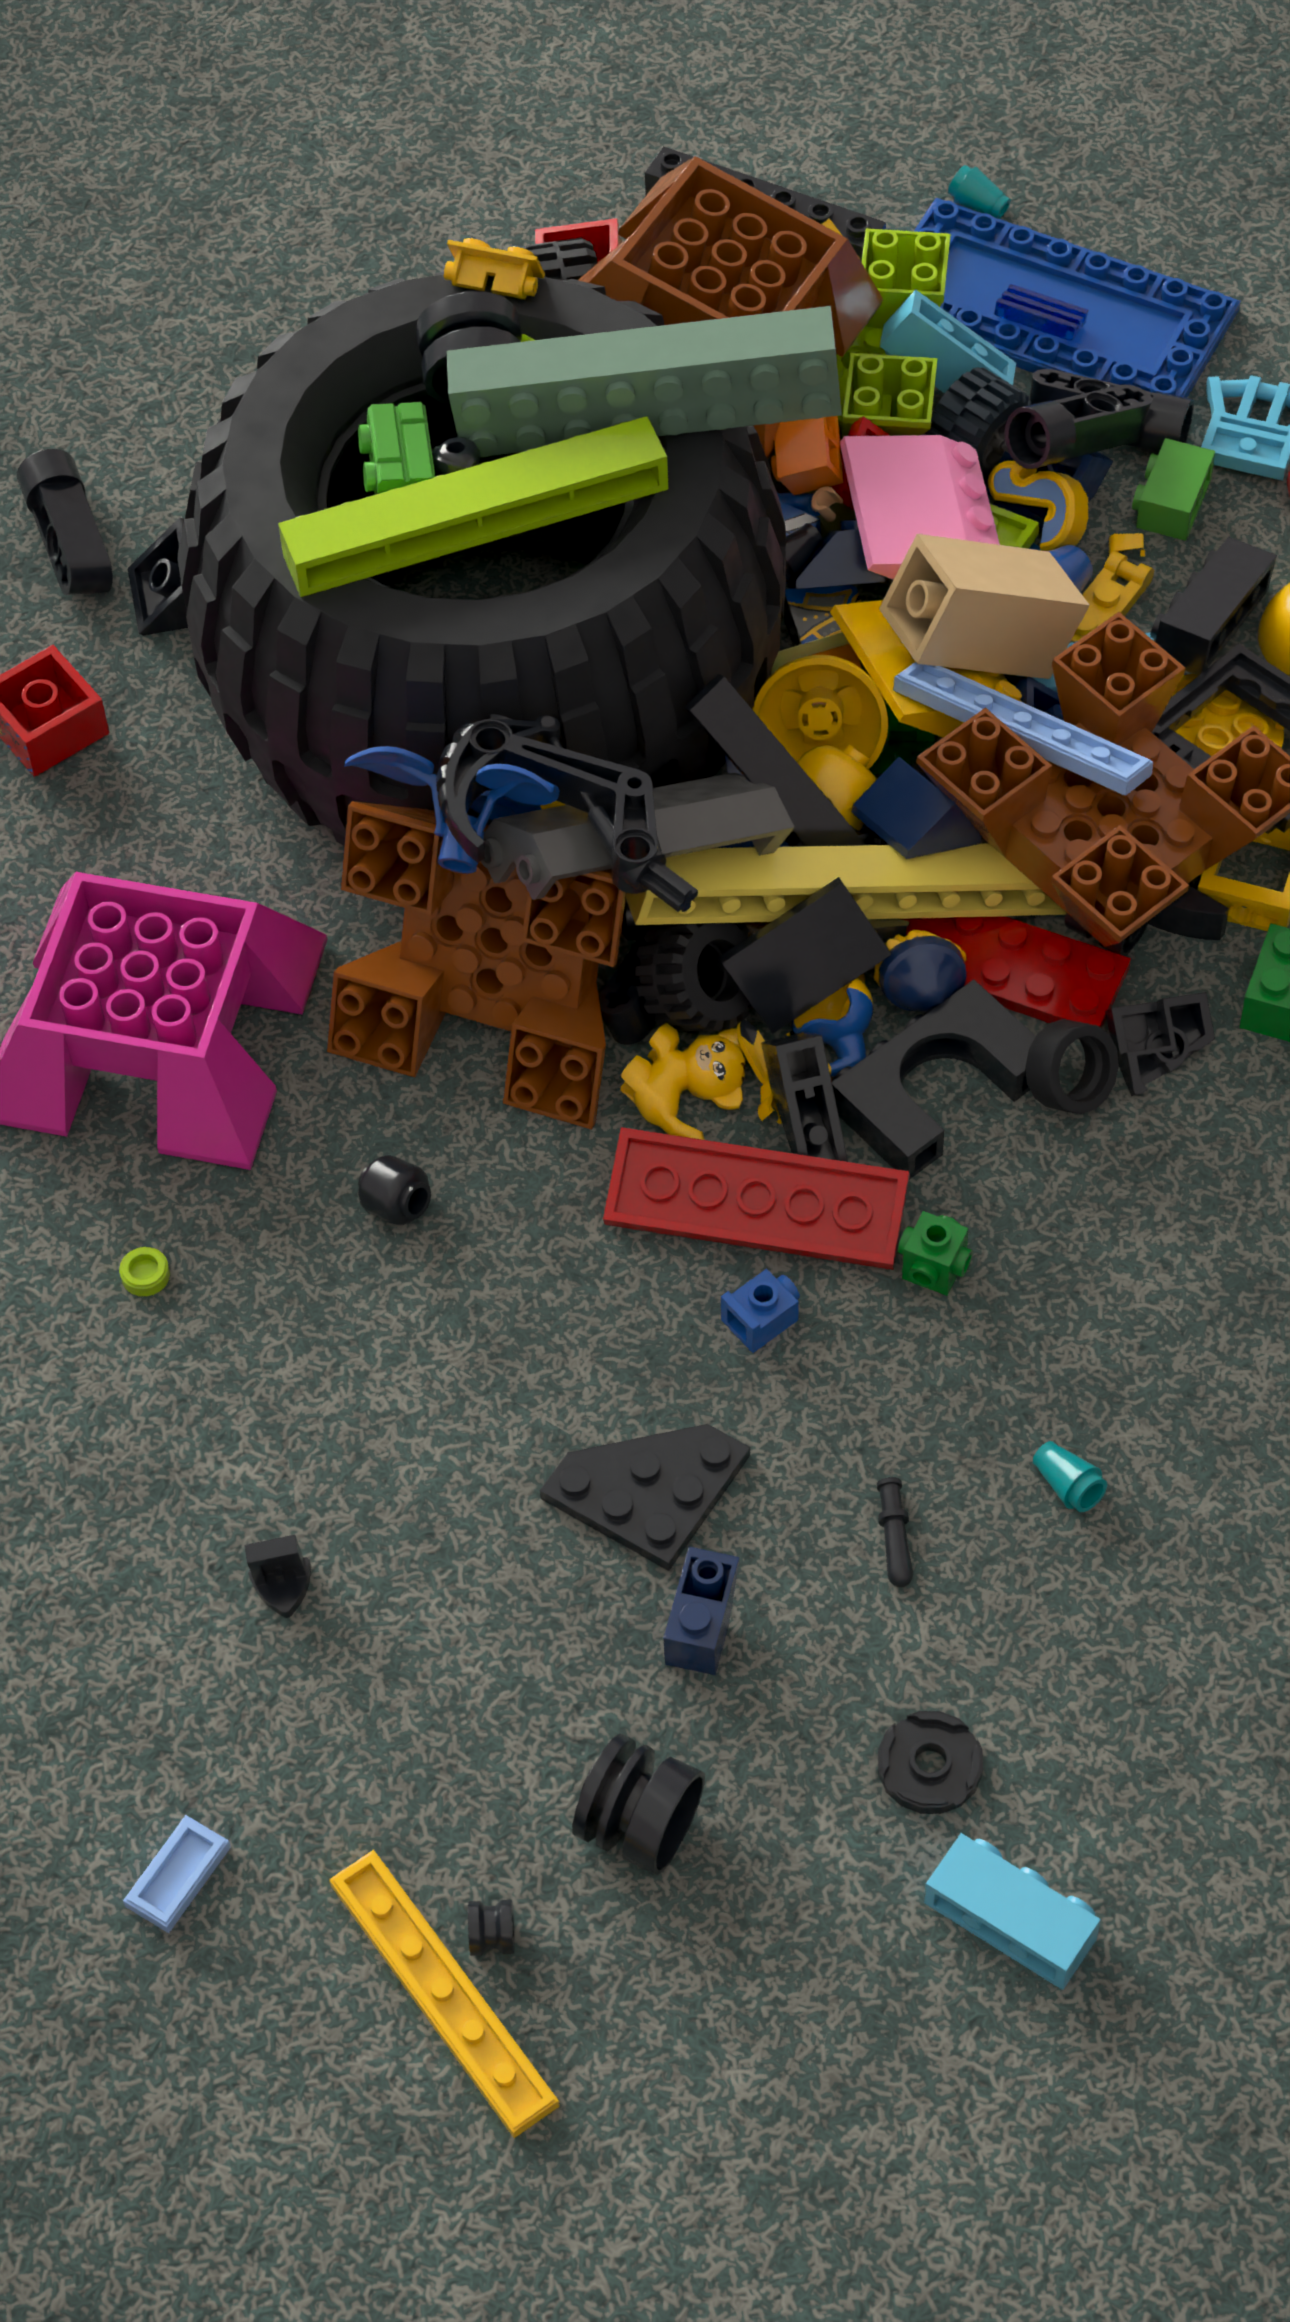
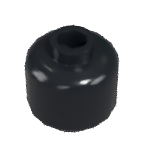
(394, 1190)

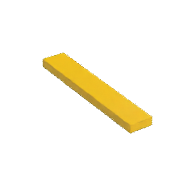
(444, 1994)

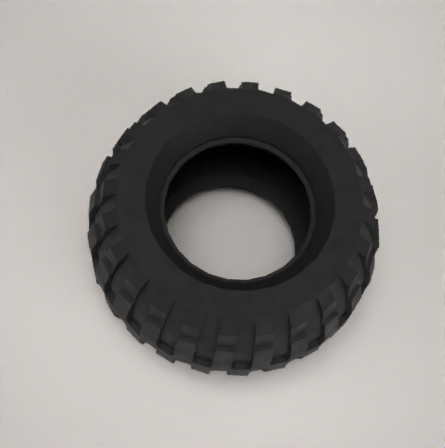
(612, 652)

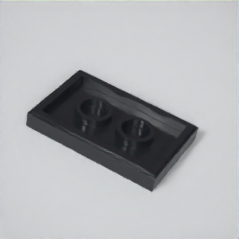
(805, 955)

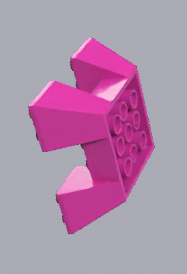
(151, 991)

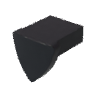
(279, 1573)

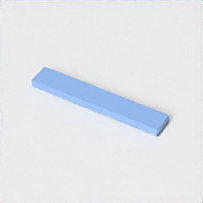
(1047, 735)

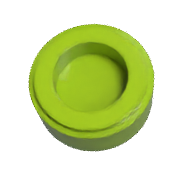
(144, 1271)

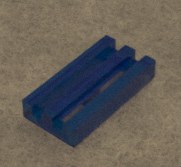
(1041, 312)

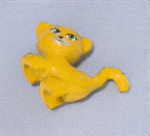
(708, 1069)

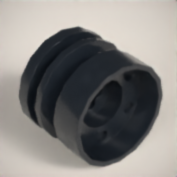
(629, 1800)

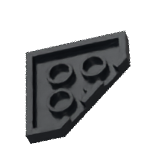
(648, 1488)

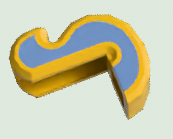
(1046, 489)

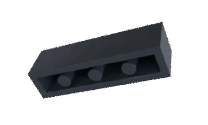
(1214, 604)

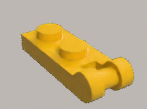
(1110, 597)

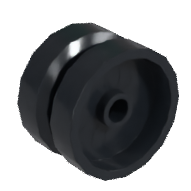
(460, 323)

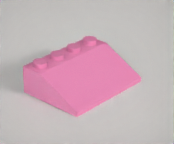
(911, 489)

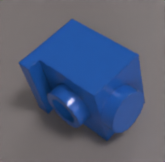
(756, 1320)

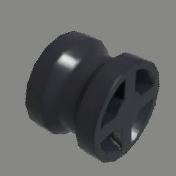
(491, 1927)

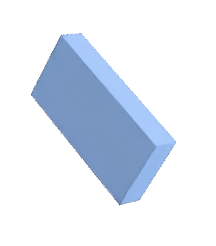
(177, 1874)

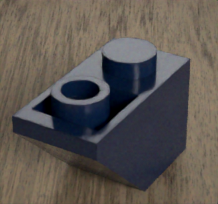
(701, 1611)

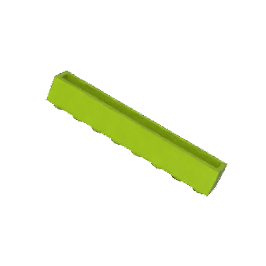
(473, 506)

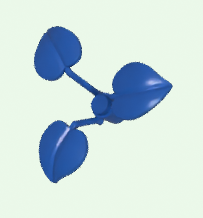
(512, 793)

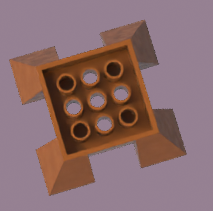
(725, 250)
(1087, 847)
(478, 956)

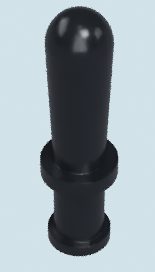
(893, 1520)

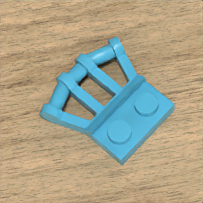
(1243, 441)

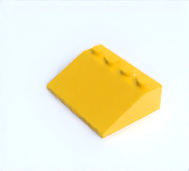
(887, 656)

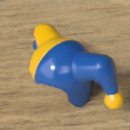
(841, 1023)

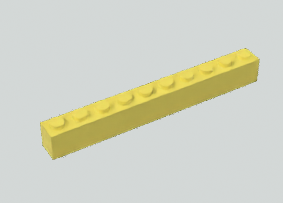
(747, 887)

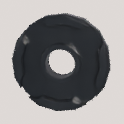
(924, 1790)

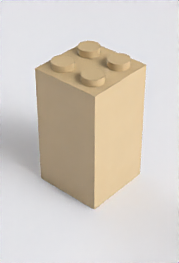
(983, 606)

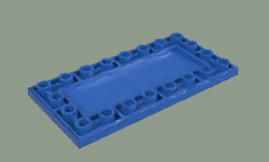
(1138, 322)

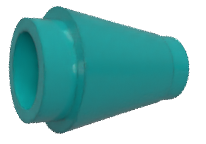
(977, 192)
(1070, 1476)

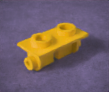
(512, 269)

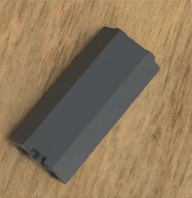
(688, 817)

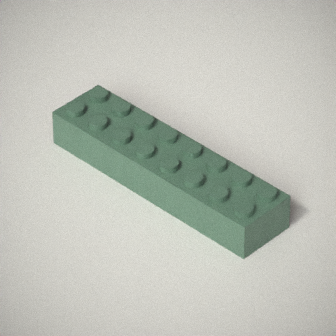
(676, 374)

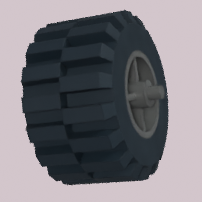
(977, 413)

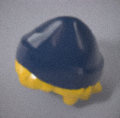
(921, 970)

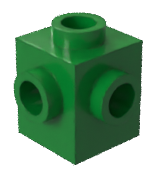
(935, 1252)

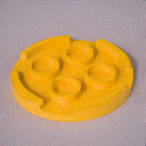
(1224, 721)

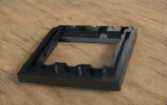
(1245, 677)

